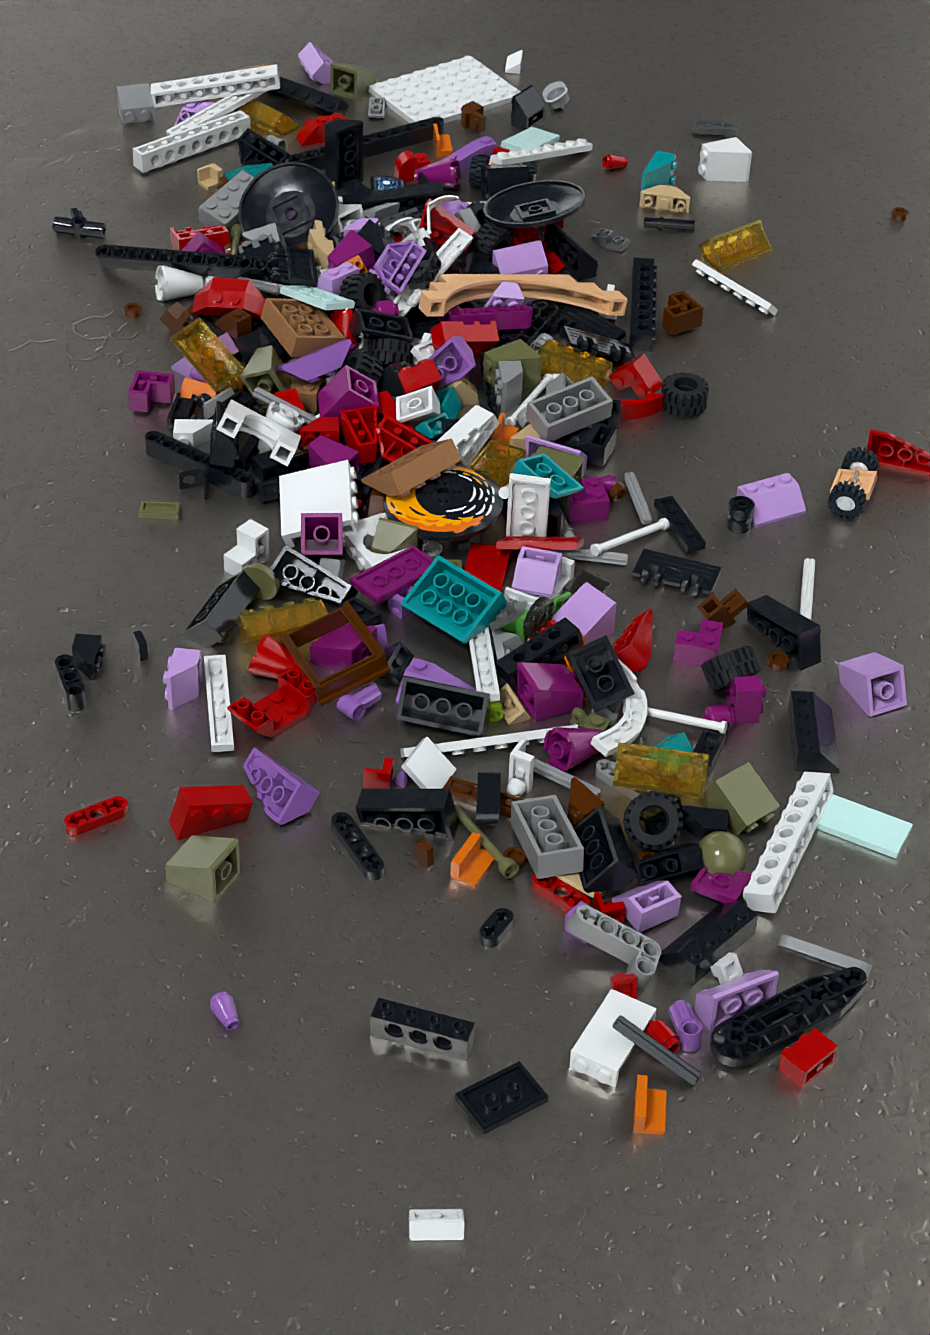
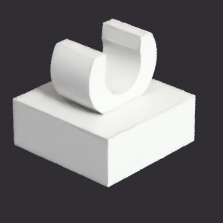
(727, 968)

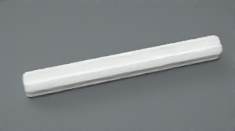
(446, 261)
(807, 588)

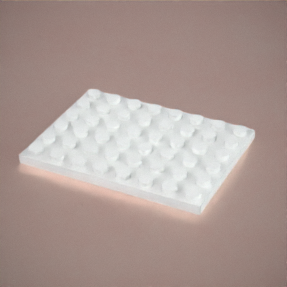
(444, 90)

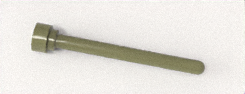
(236, 233)
(507, 866)

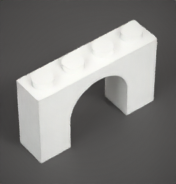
(280, 439)
(358, 543)

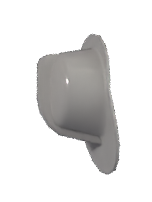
(556, 94)

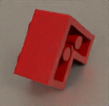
(637, 374)
(420, 377)

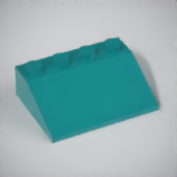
(454, 600)

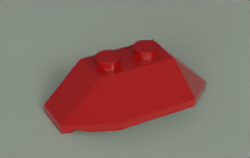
(313, 130)
(227, 294)
(397, 439)

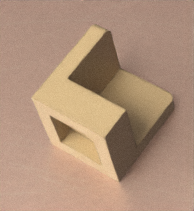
(209, 176)

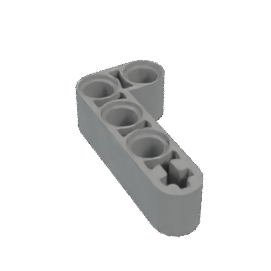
(618, 940)

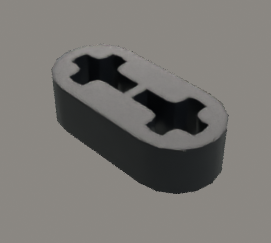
(500, 930)

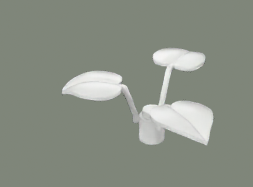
(405, 224)

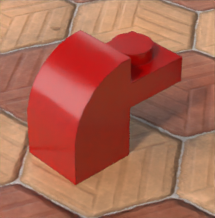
(407, 163)

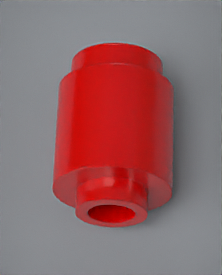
(663, 1034)

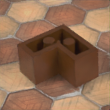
(681, 313)

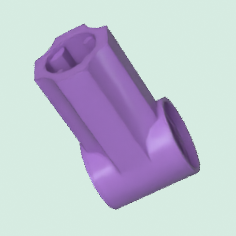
(356, 704)
(686, 1026)

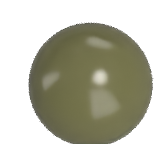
(723, 853)

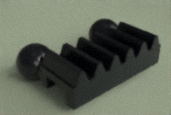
(184, 407)

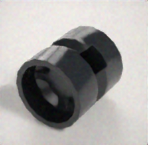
(740, 514)

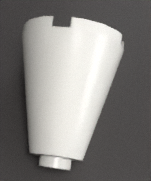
(176, 283)
(283, 416)

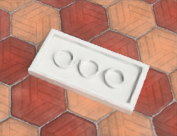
(528, 505)

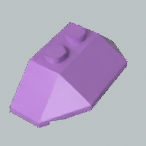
(398, 264)
(318, 362)

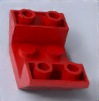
(279, 709)

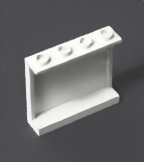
(317, 490)

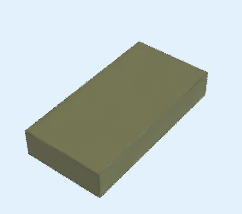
(159, 510)

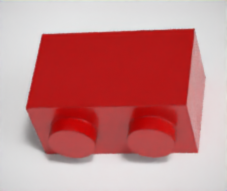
(807, 1057)

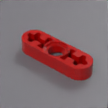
(82, 826)
(555, 884)

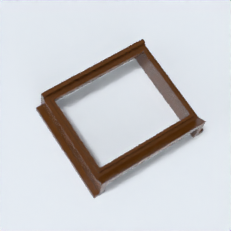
(349, 677)

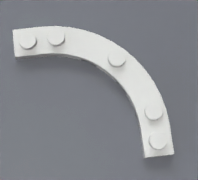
(630, 724)

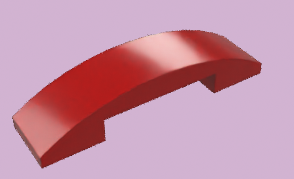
(641, 407)

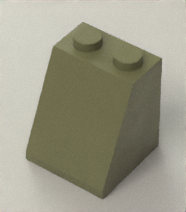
(351, 80)
(514, 351)
(264, 373)
(570, 463)
(744, 798)
(205, 865)

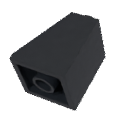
(500, 177)

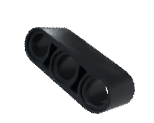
(70, 682)
(488, 798)

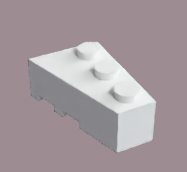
(471, 433)

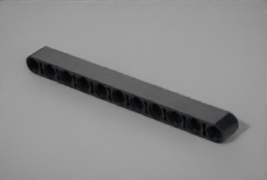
(380, 141)
(190, 261)

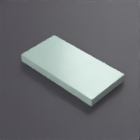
(529, 138)
(317, 297)
(864, 826)

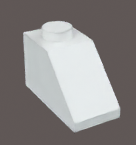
(192, 431)

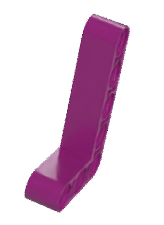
(506, 316)

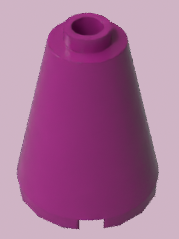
(444, 171)
(569, 746)

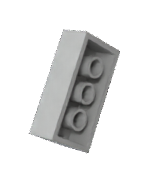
(224, 204)
(569, 409)
(547, 836)

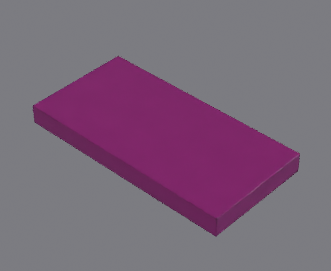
(392, 575)

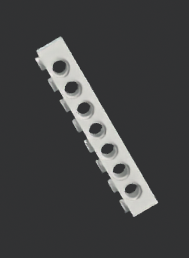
(215, 86)
(190, 141)
(788, 842)

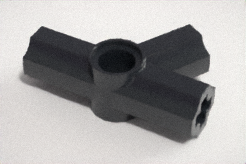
(78, 225)

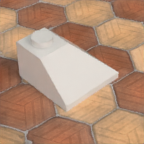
(417, 405)

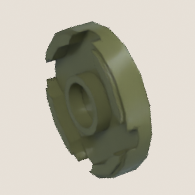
(265, 580)

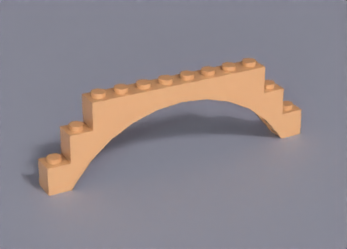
(460, 288)

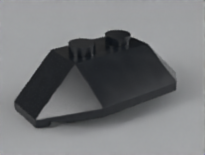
(258, 150)

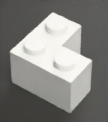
(250, 548)

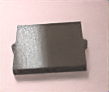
(583, 577)

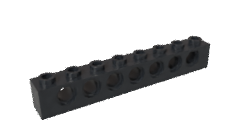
(643, 304)

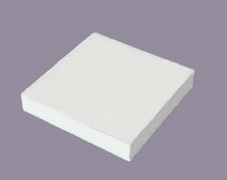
(428, 766)

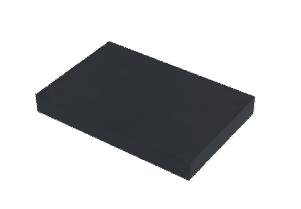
(501, 1097)

